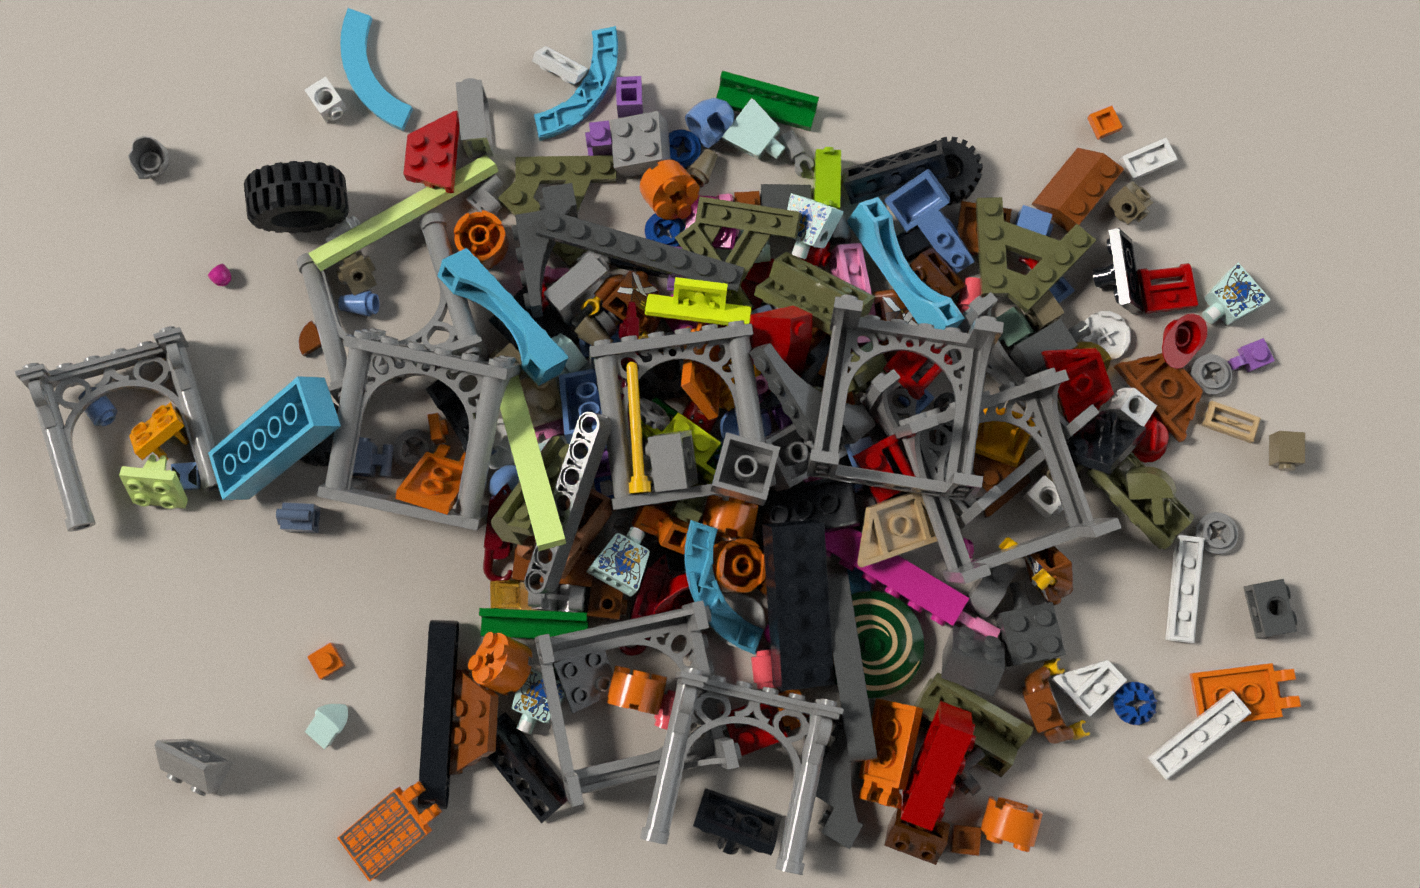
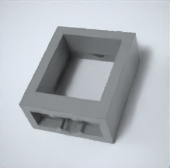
(474, 118)
(576, 287)

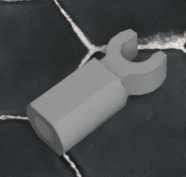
(795, 151)

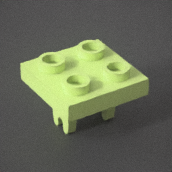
(154, 484)

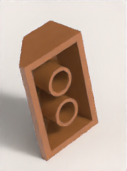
(1077, 187)

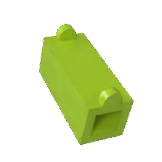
(827, 177)

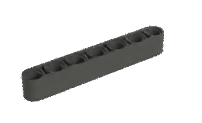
(578, 495)
(850, 671)

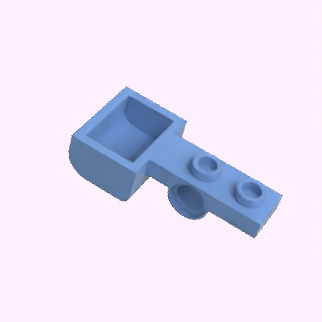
(920, 205)

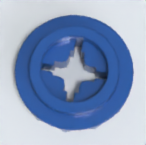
(691, 145)
(652, 229)
(1126, 694)

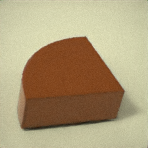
(309, 339)

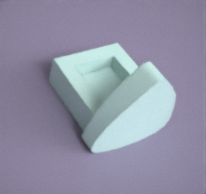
(327, 723)

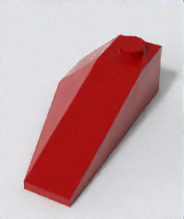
(788, 332)

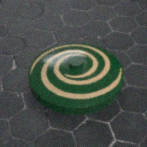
(888, 642)

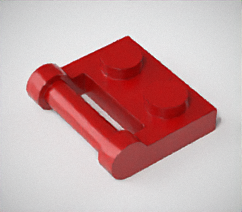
(1168, 296)
(908, 363)
(874, 459)
(751, 737)

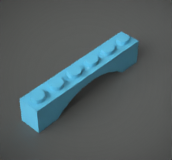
(876, 232)
(470, 279)

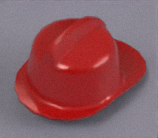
(1183, 339)
(1154, 443)
(676, 596)

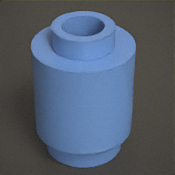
(101, 411)

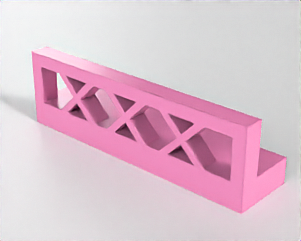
(850, 265)

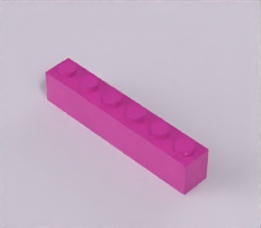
(900, 578)

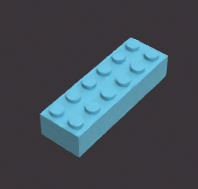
(274, 438)

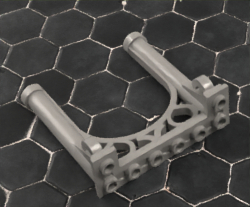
(462, 335)
(58, 438)
(805, 770)

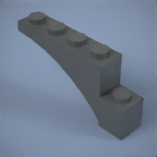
(536, 250)
(803, 401)
(836, 790)

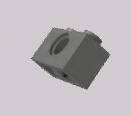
(1258, 600)

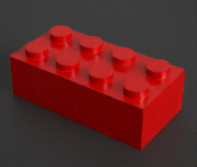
(937, 766)

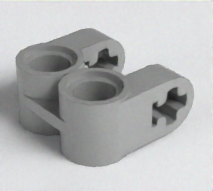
(564, 599)

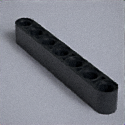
(438, 713)

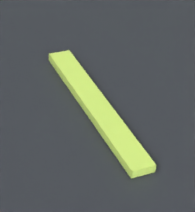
(400, 214)
(530, 468)

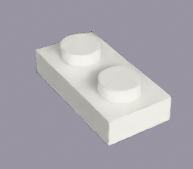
(560, 65)
(1148, 159)

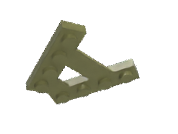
(539, 170)
(758, 226)
(997, 236)

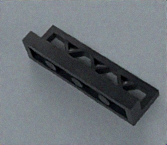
(893, 171)
(528, 765)

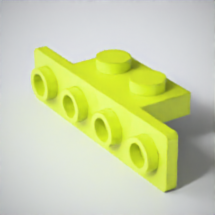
(697, 302)
(703, 443)

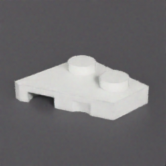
(1090, 685)

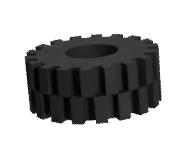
(969, 169)

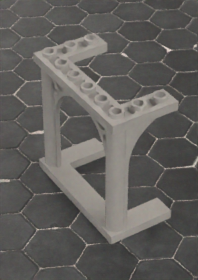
(974, 350)
(607, 363)
(1000, 368)
(492, 382)
(1040, 398)
(685, 621)

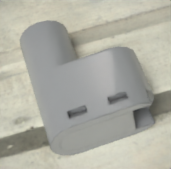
(482, 197)

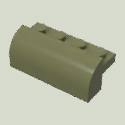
(808, 288)
(1140, 510)
(512, 519)
(995, 730)

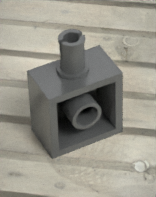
(1054, 337)
(1028, 630)

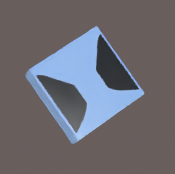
(187, 474)

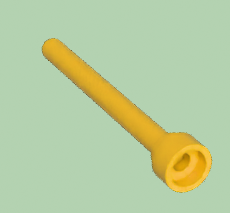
(639, 482)

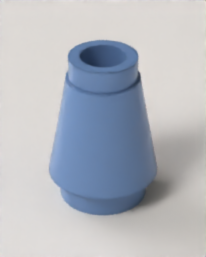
(363, 303)

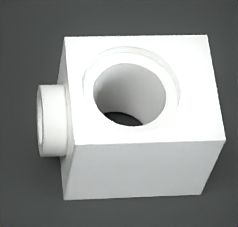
(322, 91)
(1140, 406)
(1033, 497)

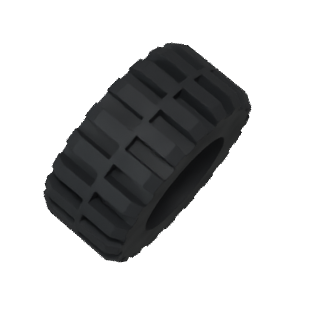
(296, 197)

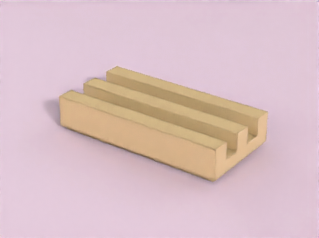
(1209, 415)

